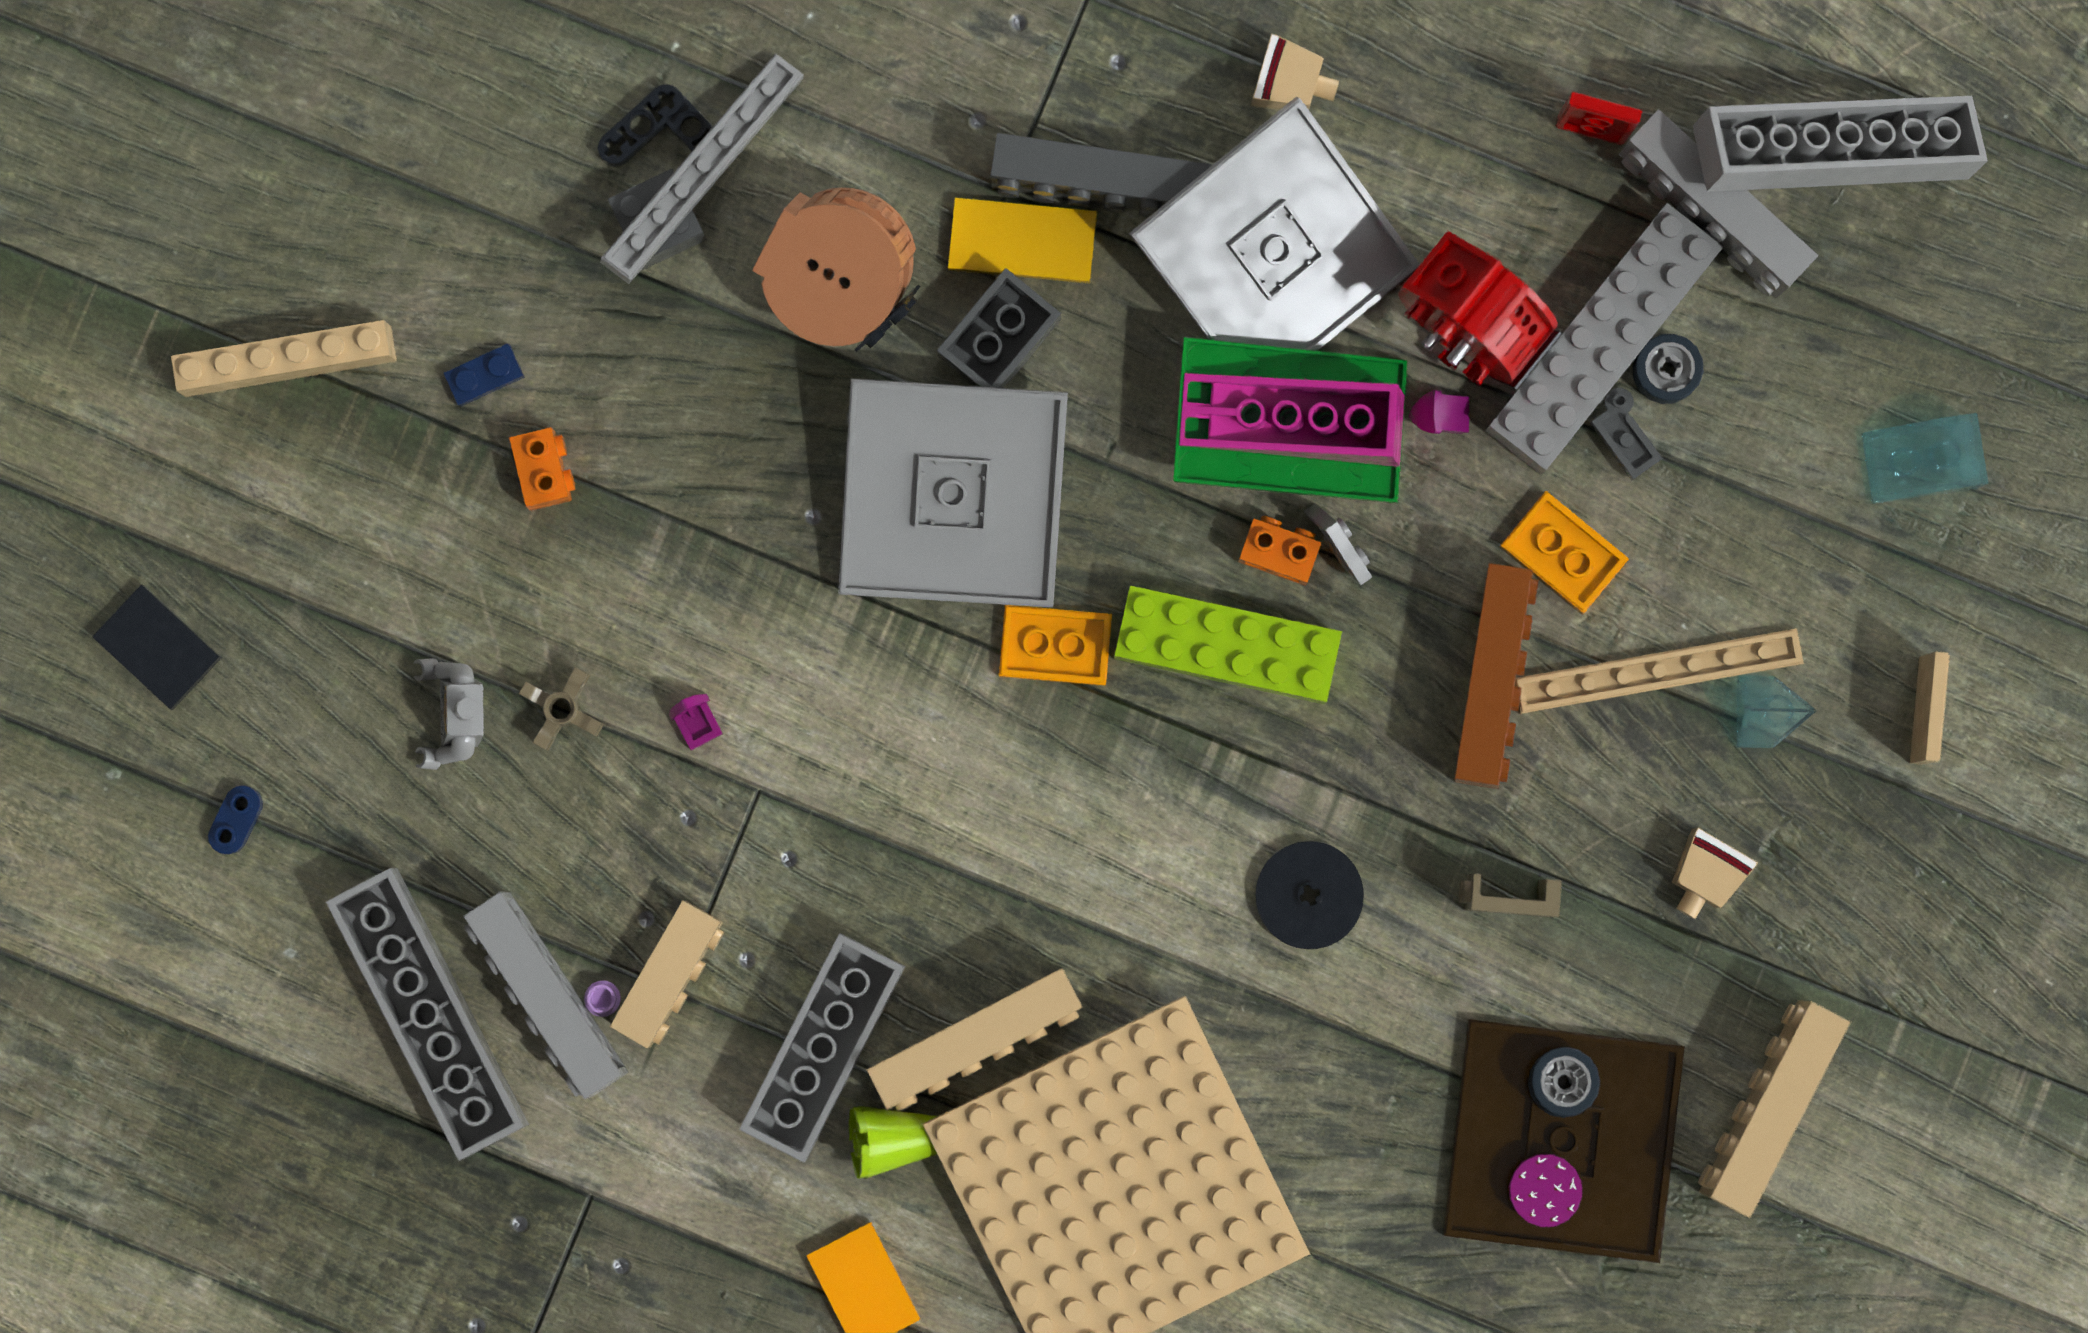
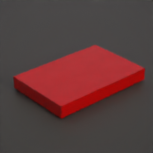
(1598, 118)

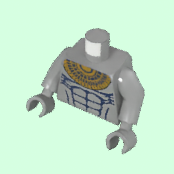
(460, 712)

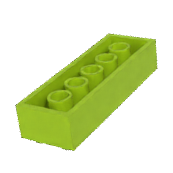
(1228, 645)

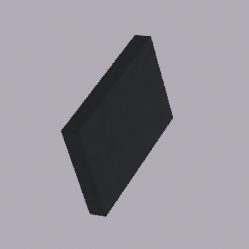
(157, 647)

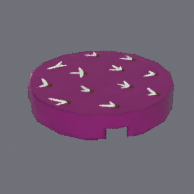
(1545, 1190)

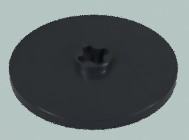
(1335, 907)

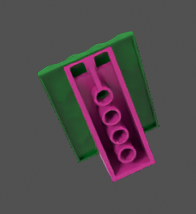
(1290, 420)

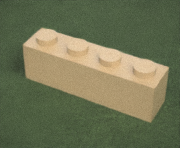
(667, 974)

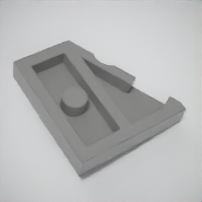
(1336, 537)

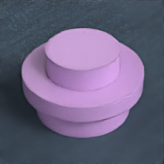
(602, 998)

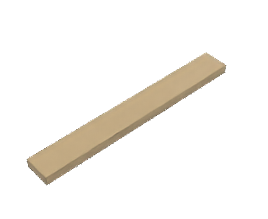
(1659, 671)

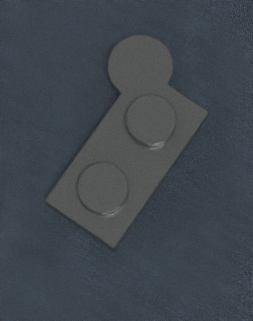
(1624, 435)

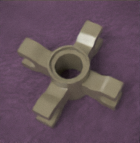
(552, 725)

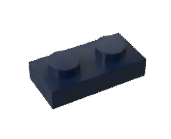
(484, 375)

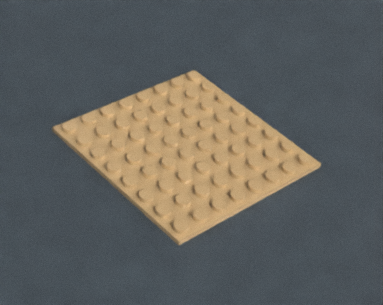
(1118, 1182)

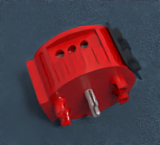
(1478, 313)

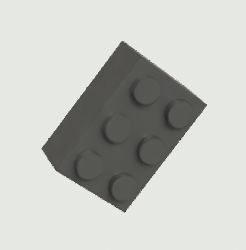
(999, 333)

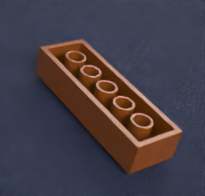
(1494, 675)

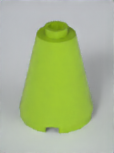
(886, 1139)

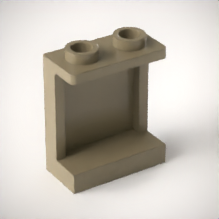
(1545, 906)

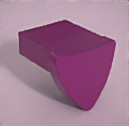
(1441, 413)
(695, 720)

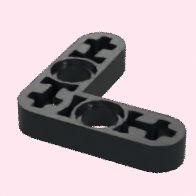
(670, 117)

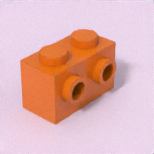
(542, 469)
(1280, 550)

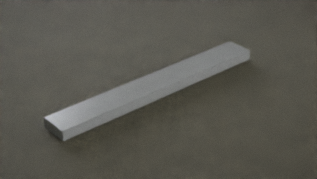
(701, 169)

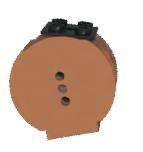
(838, 267)

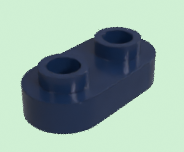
(236, 821)

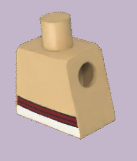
(1291, 73)
(1709, 872)

